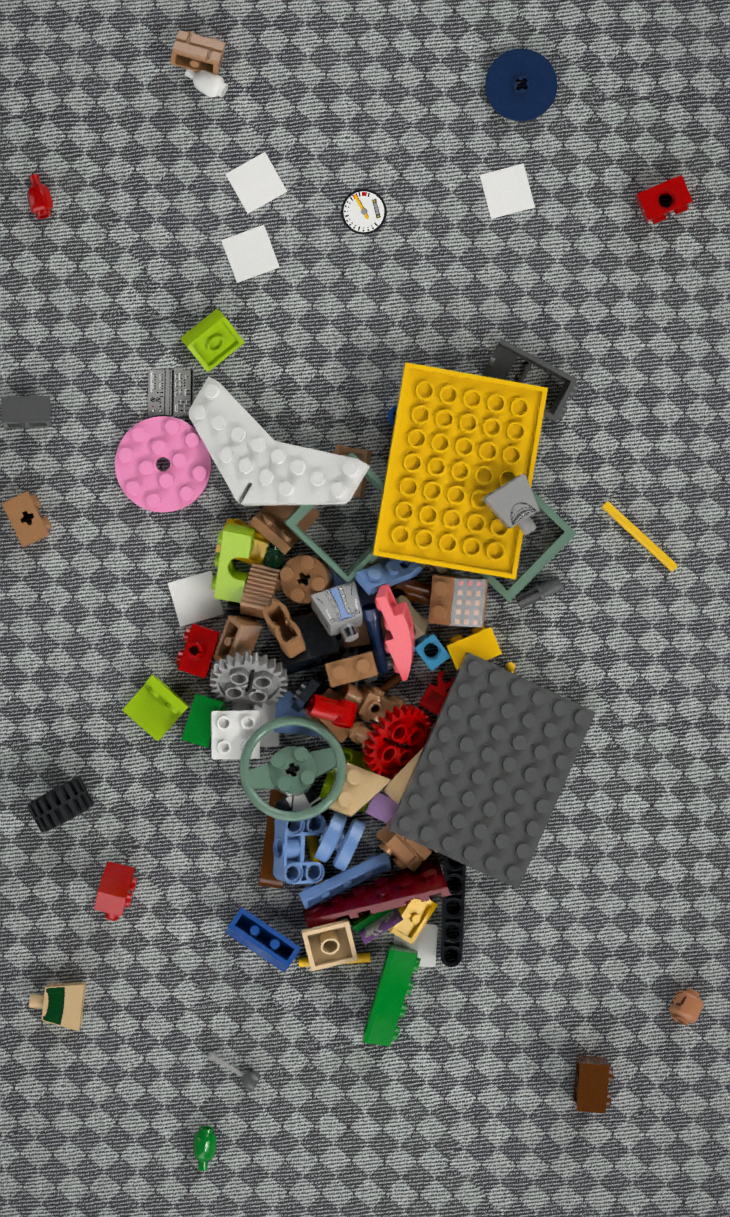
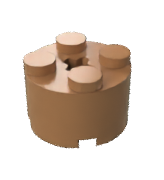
(295, 572)

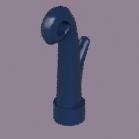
(372, 616)

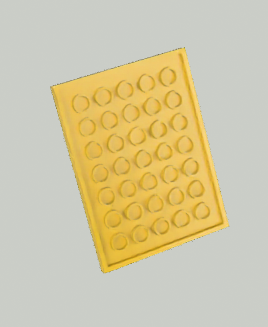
(449, 449)

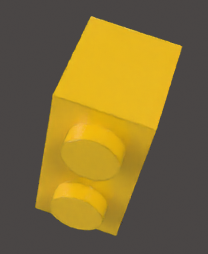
(480, 643)

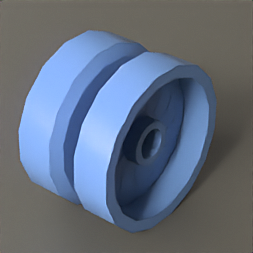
(339, 840)

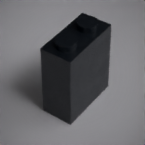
(320, 646)

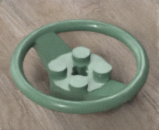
(310, 766)

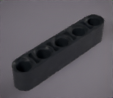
(456, 918)

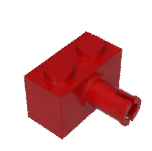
(198, 650)
(115, 890)

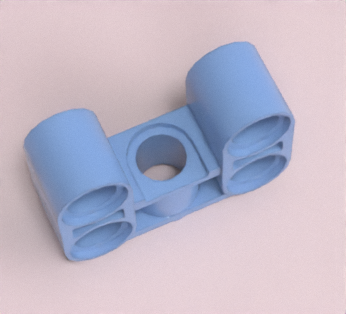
(290, 850)

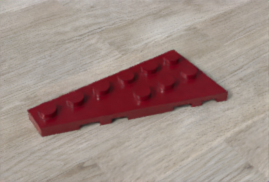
(382, 894)

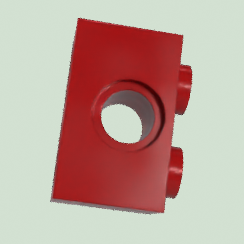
(674, 189)

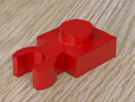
(435, 695)

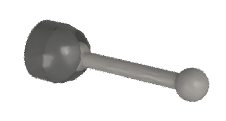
(249, 1078)

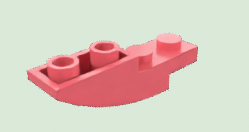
(400, 628)

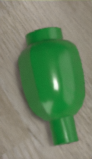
(204, 1146)

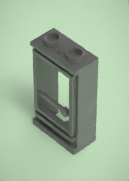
(504, 358)

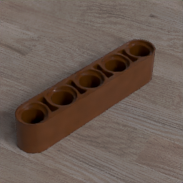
(266, 875)

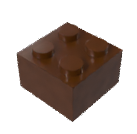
(591, 1084)

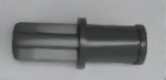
(539, 592)

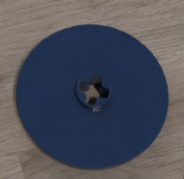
(520, 66)

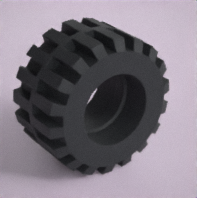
(60, 804)

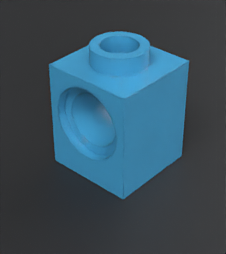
(441, 656)

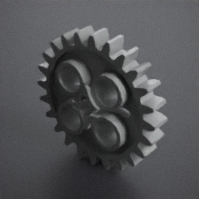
(232, 676)

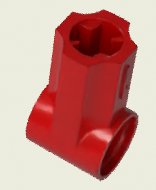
(338, 711)

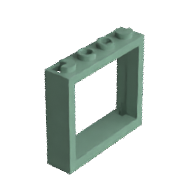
(366, 557)
(541, 562)

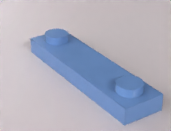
(352, 877)

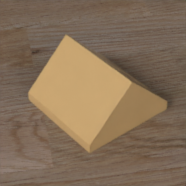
(329, 945)

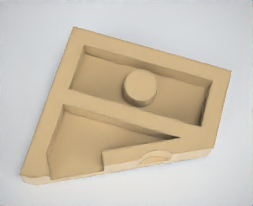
(357, 790)

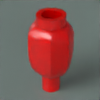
(39, 198)

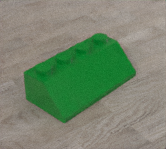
(390, 994)

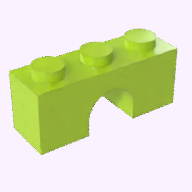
(234, 542)

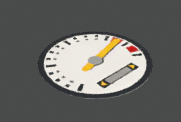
(363, 211)

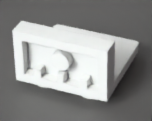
(231, 732)

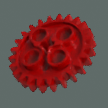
(402, 726)

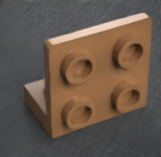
(270, 524)

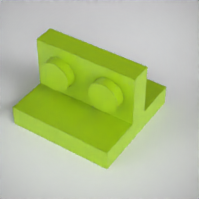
(212, 340)

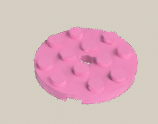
(138, 470)

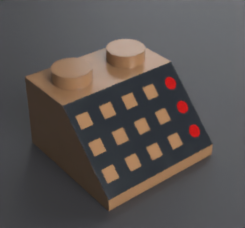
(458, 600)

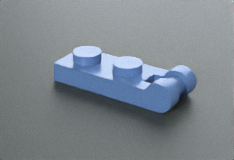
(385, 573)

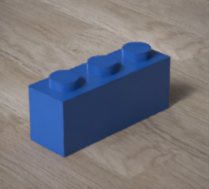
(262, 940)

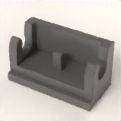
(26, 412)

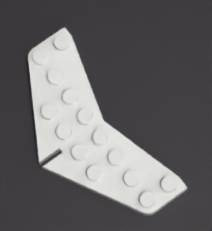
(275, 469)

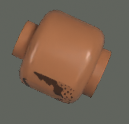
(686, 1006)

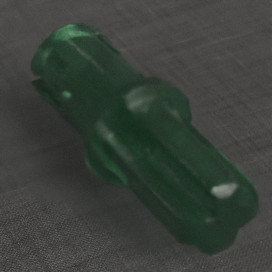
(274, 558)

